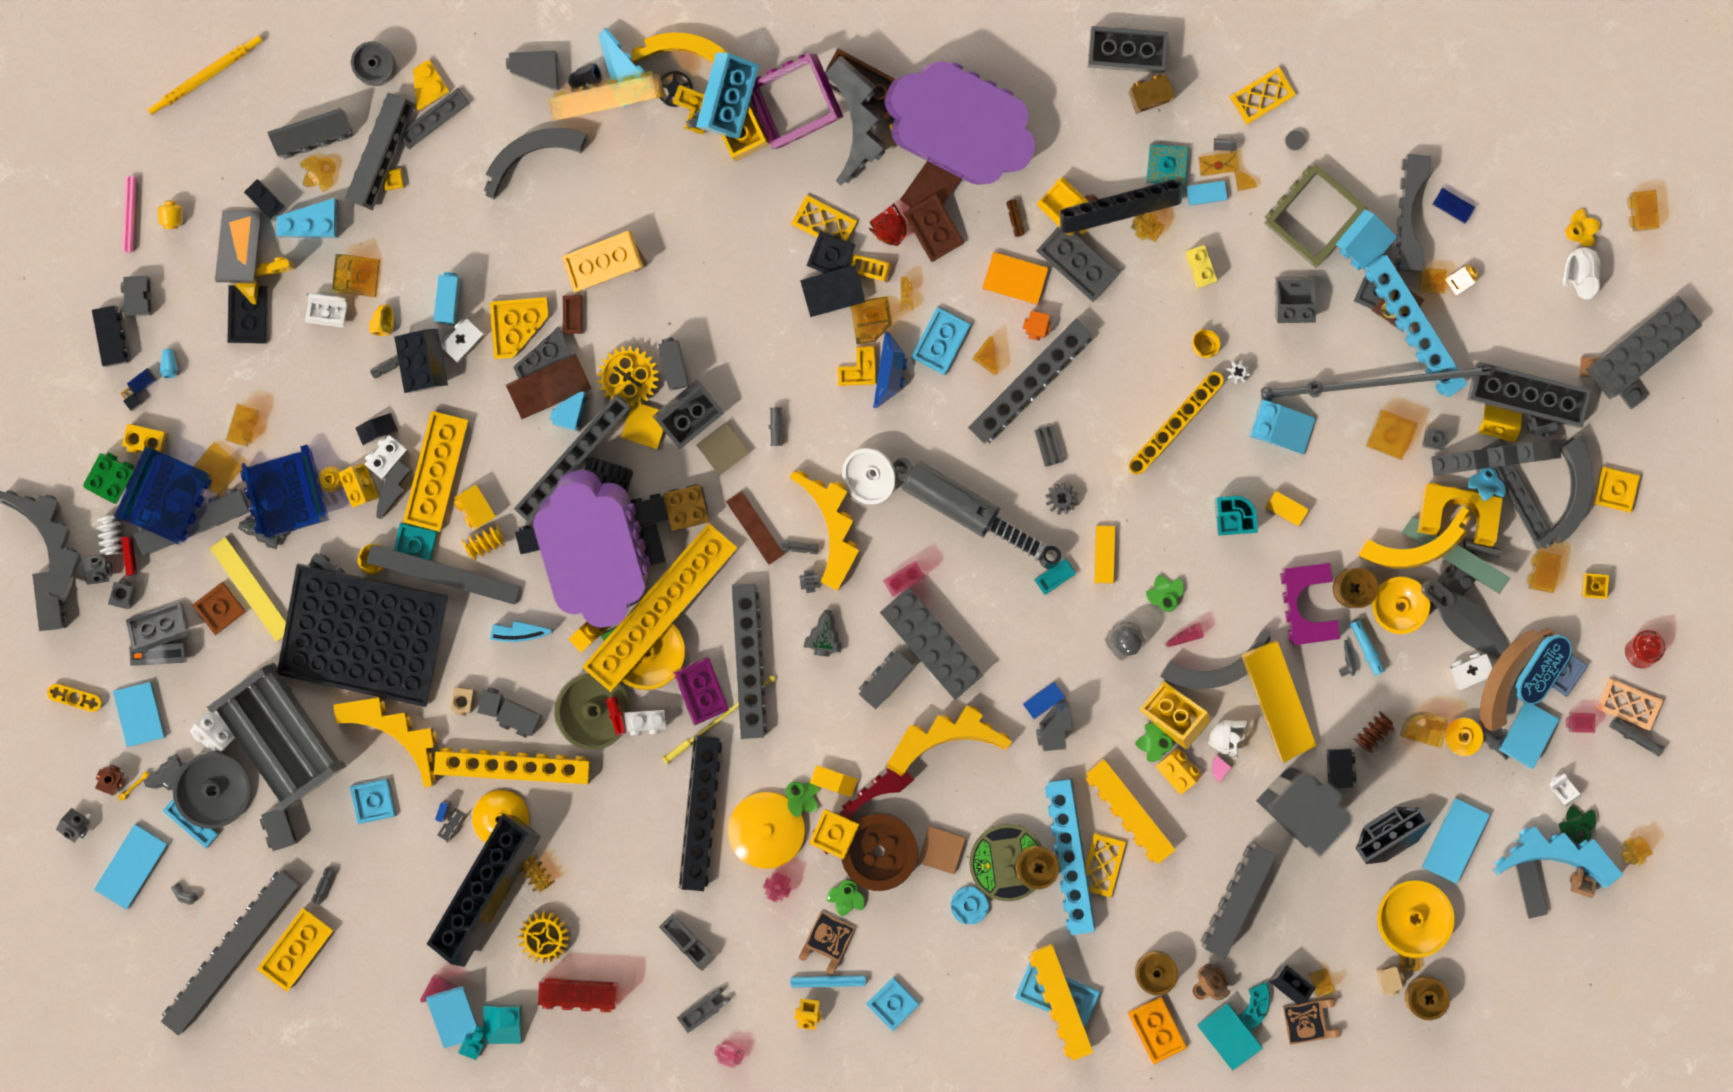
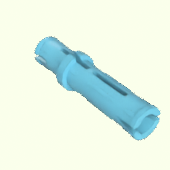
(1367, 647)

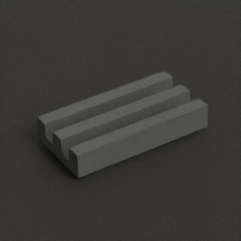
(1053, 461)

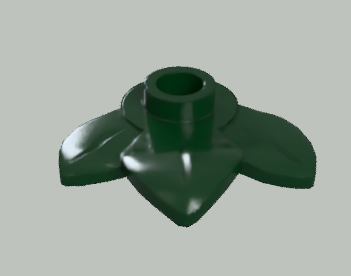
(1577, 821)

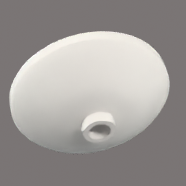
(861, 481)

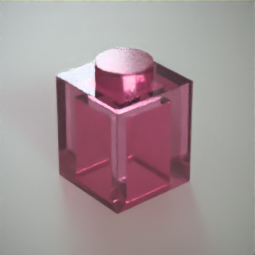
(1580, 722)

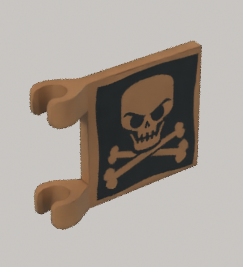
(828, 938)
(1307, 1022)

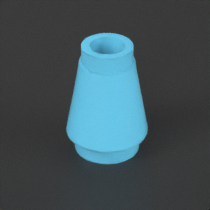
(168, 364)

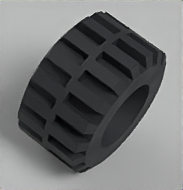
(609, 472)

